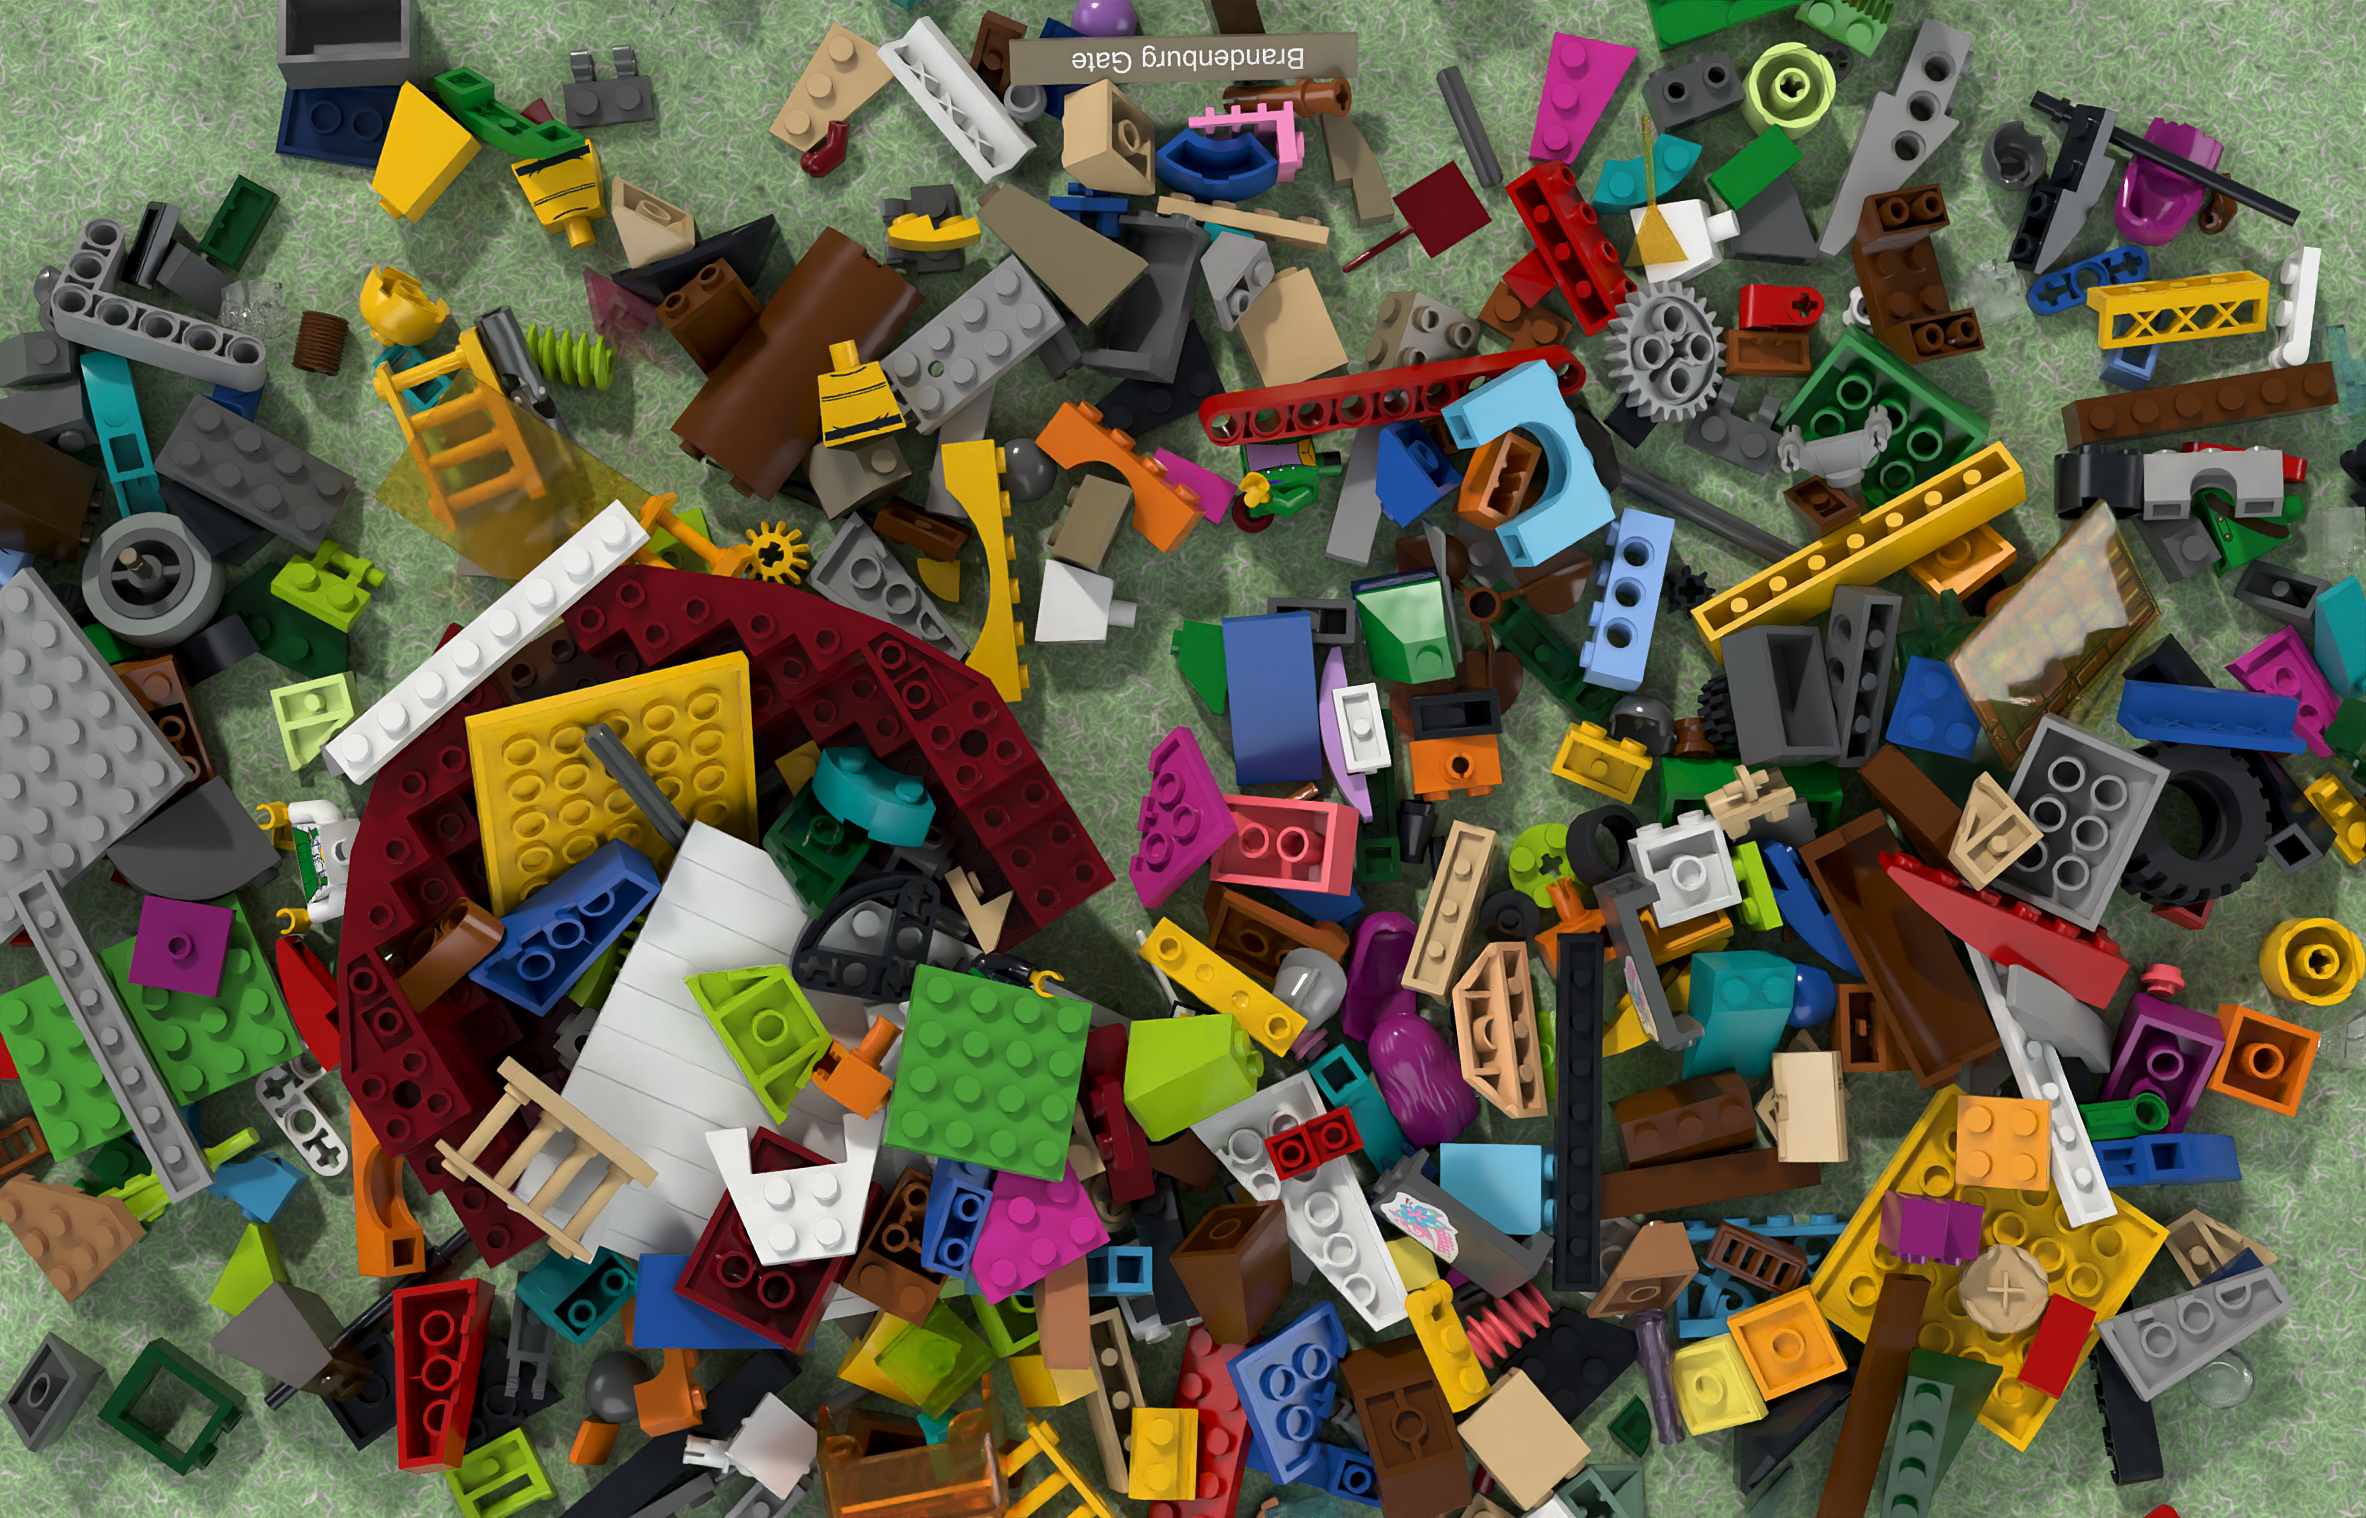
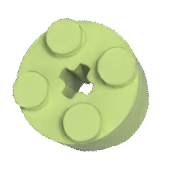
(1799, 72)

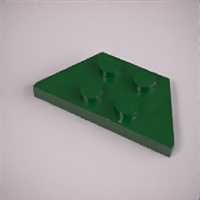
(285, 630)
(815, 850)

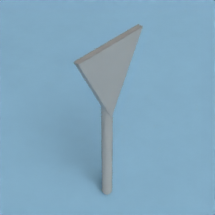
(1437, 544)

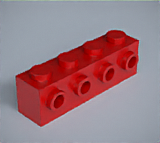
(1572, 243)

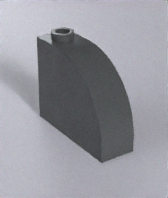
(197, 849)

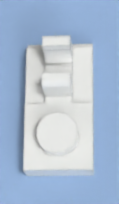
(1361, 728)

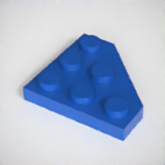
(1290, 1388)

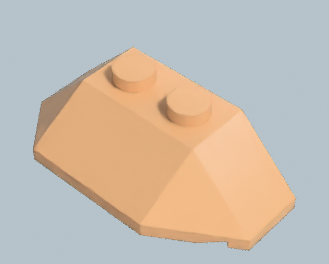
(1500, 1031)

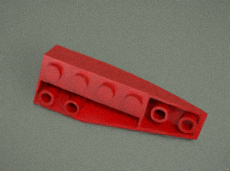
(2015, 930)

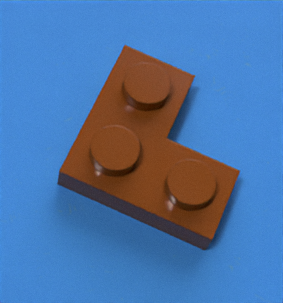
(1520, 324)

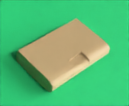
(1809, 1106)

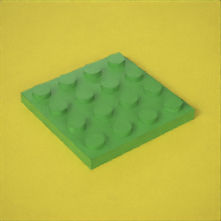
(988, 1074)

